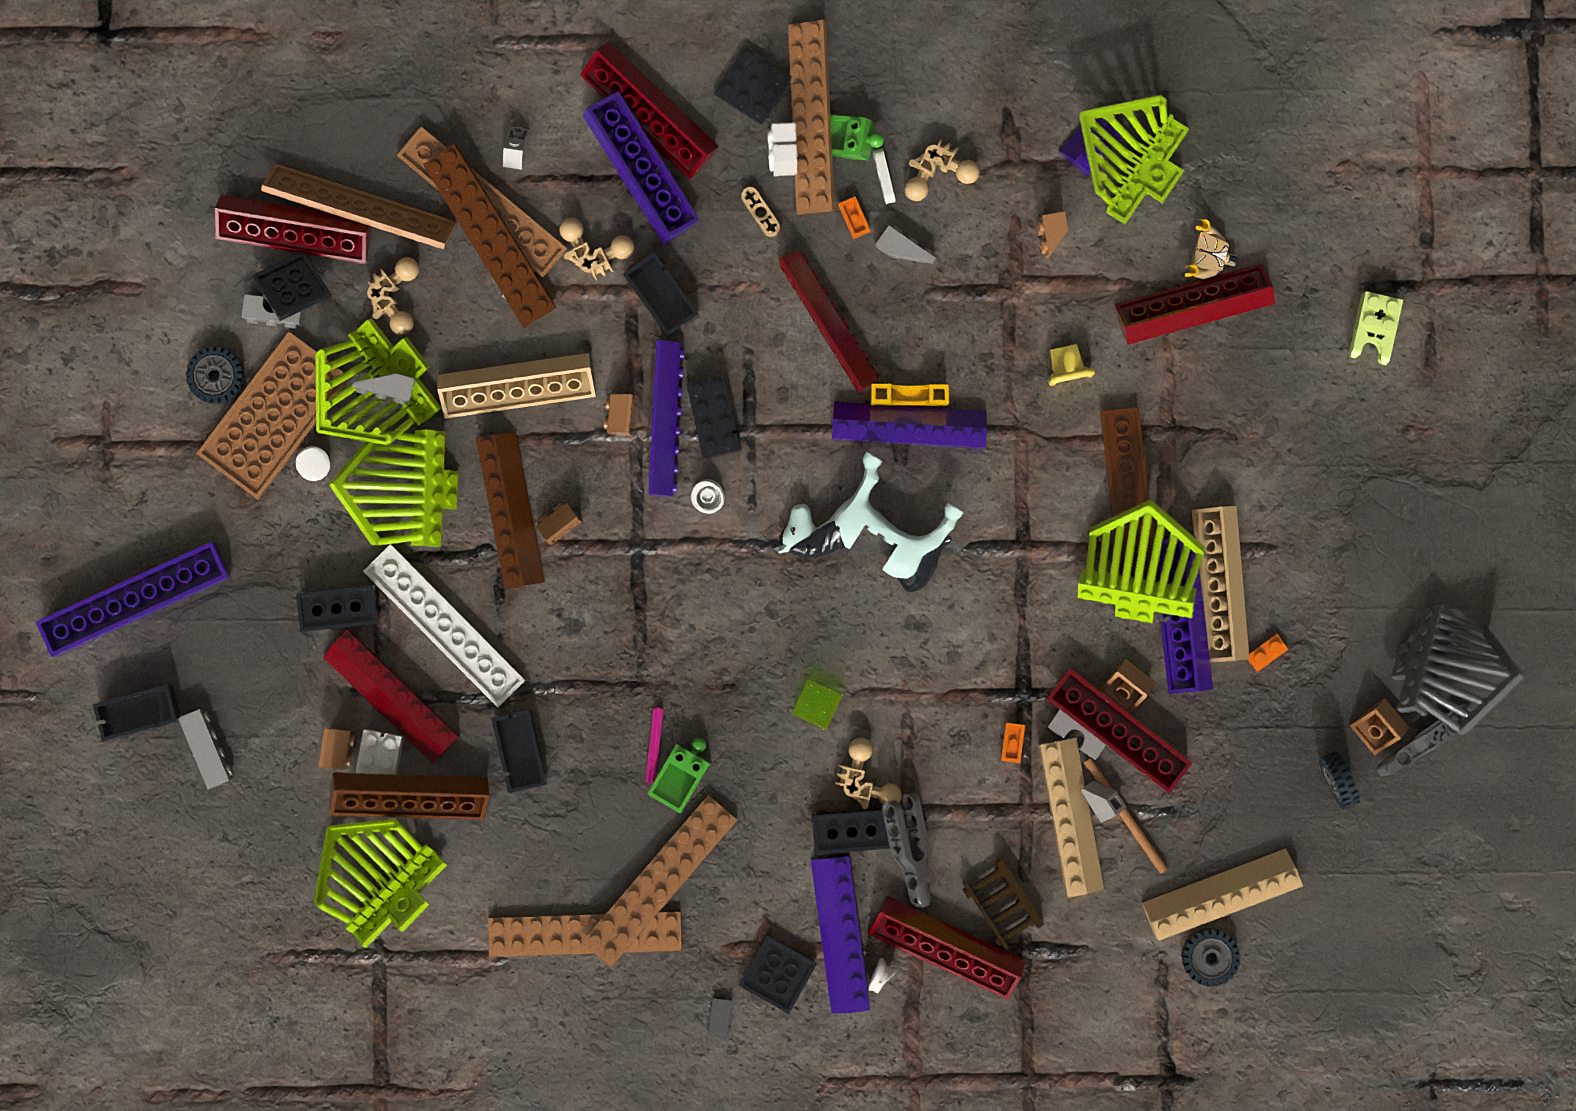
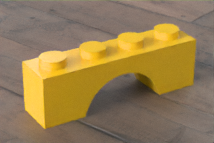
(910, 395)

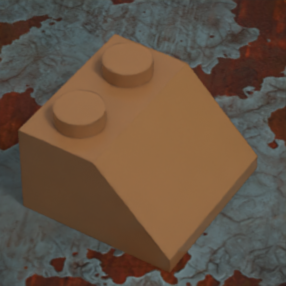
(620, 414)
(558, 523)
(1127, 686)
(1380, 726)
(336, 748)

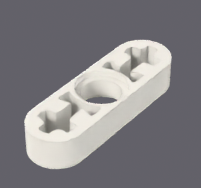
(884, 176)

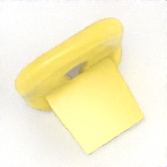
(1067, 365)

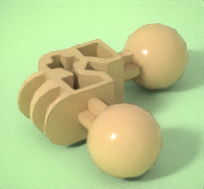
(966, 171)
(572, 230)
(400, 321)
(860, 751)

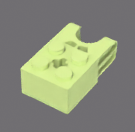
(1371, 330)

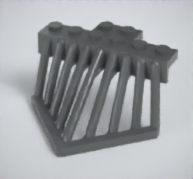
(1421, 660)

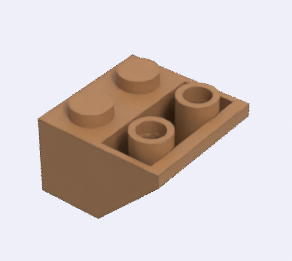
(1052, 229)

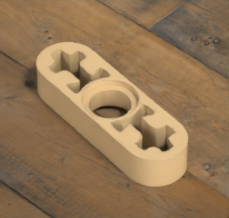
(748, 203)

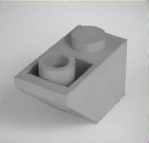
(515, 148)
(1103, 800)

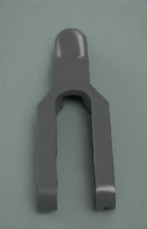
(1421, 743)
(913, 864)

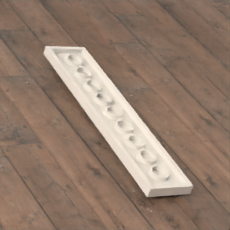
(444, 625)

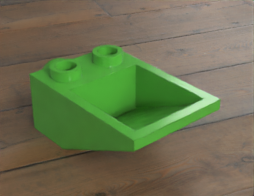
(854, 137)
(678, 778)

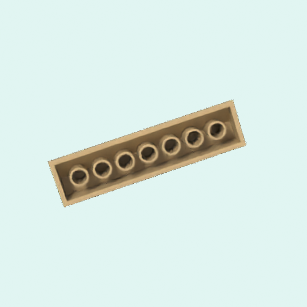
(516, 385)
(1222, 583)
(1071, 817)
(1222, 894)

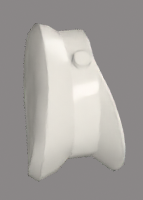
(313, 463)
(707, 496)
(880, 976)

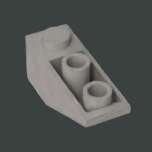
(900, 247)
(391, 386)

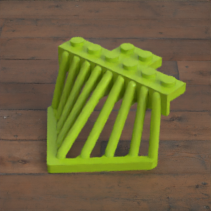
(1152, 171)
(385, 361)
(431, 488)
(1134, 596)
(398, 899)

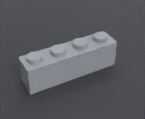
(205, 748)

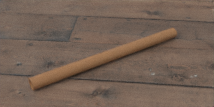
(1129, 820)

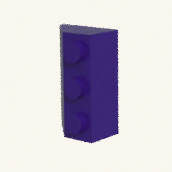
(1075, 148)

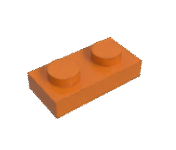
(854, 217)
(1267, 652)
(1012, 742)

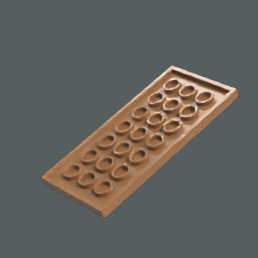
(269, 418)

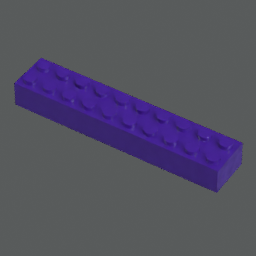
(133, 599)

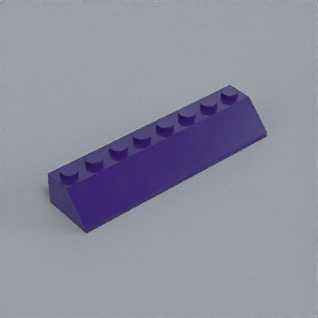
(640, 167)
(665, 419)
(909, 425)
(1185, 637)
(840, 934)

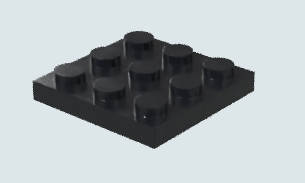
(753, 85)
(291, 286)
(777, 974)

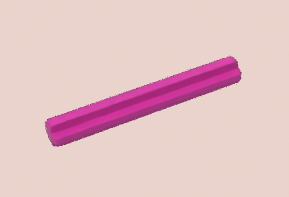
(654, 744)

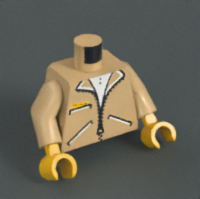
(1209, 253)

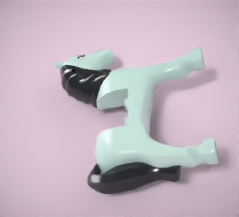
(913, 556)

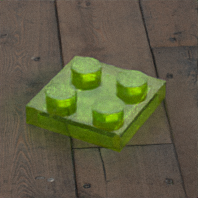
(817, 704)

